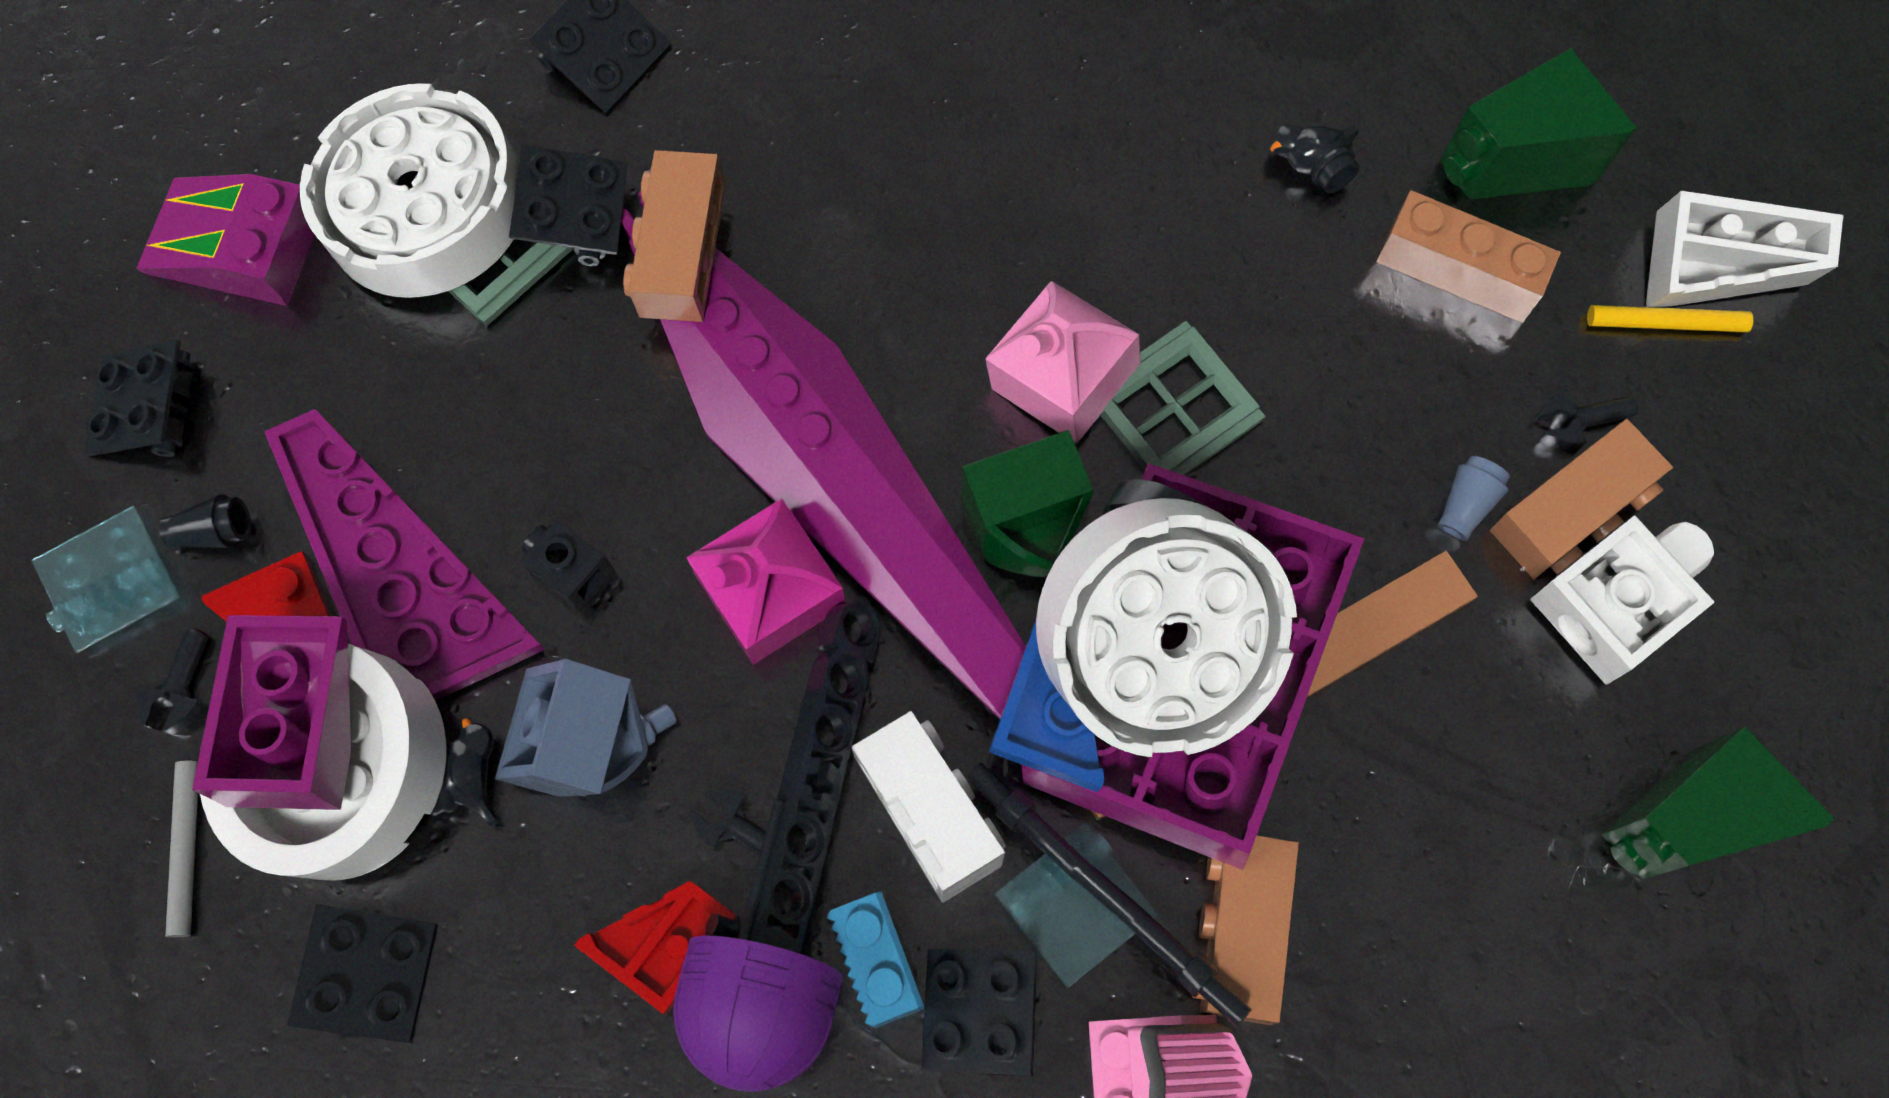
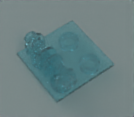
(104, 580)
(1062, 917)

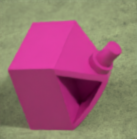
(767, 580)

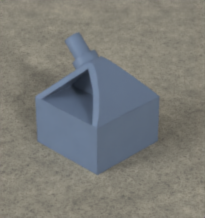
(577, 731)

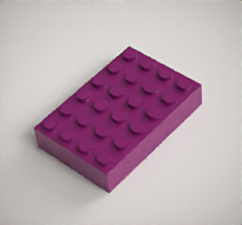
(1221, 794)

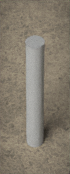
(182, 851)

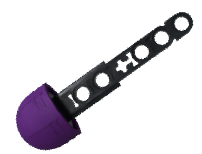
(753, 1004)

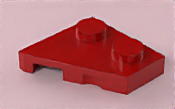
(277, 590)
(651, 942)

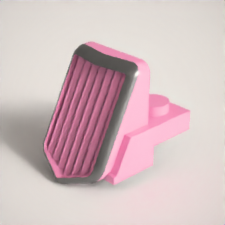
(1167, 1058)

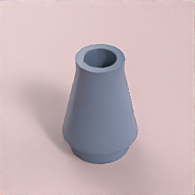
(1473, 495)

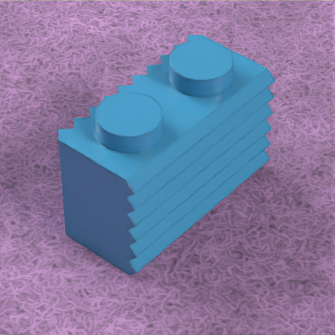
(875, 960)

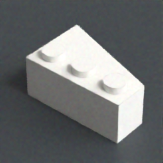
(1735, 248)
(930, 805)

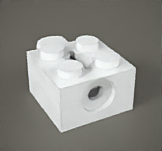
(1629, 595)

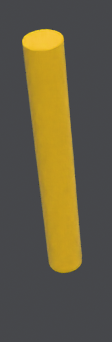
(1670, 318)

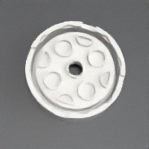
(420, 236)
(1107, 613)
(388, 786)

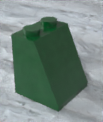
(1538, 133)
(1713, 806)

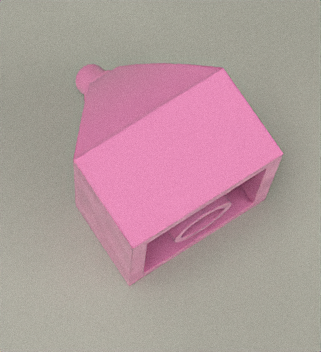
(1063, 361)

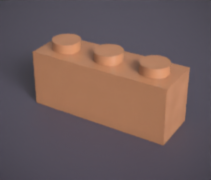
(676, 236)
(1468, 257)
(1582, 501)
(1251, 926)

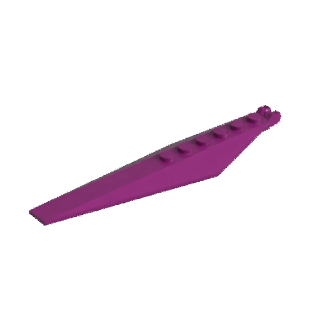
(810, 434)

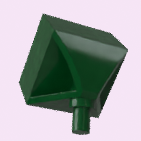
(1027, 503)

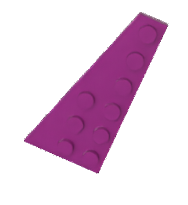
(388, 568)

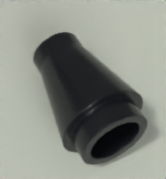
(212, 524)

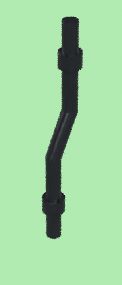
(1195, 973)

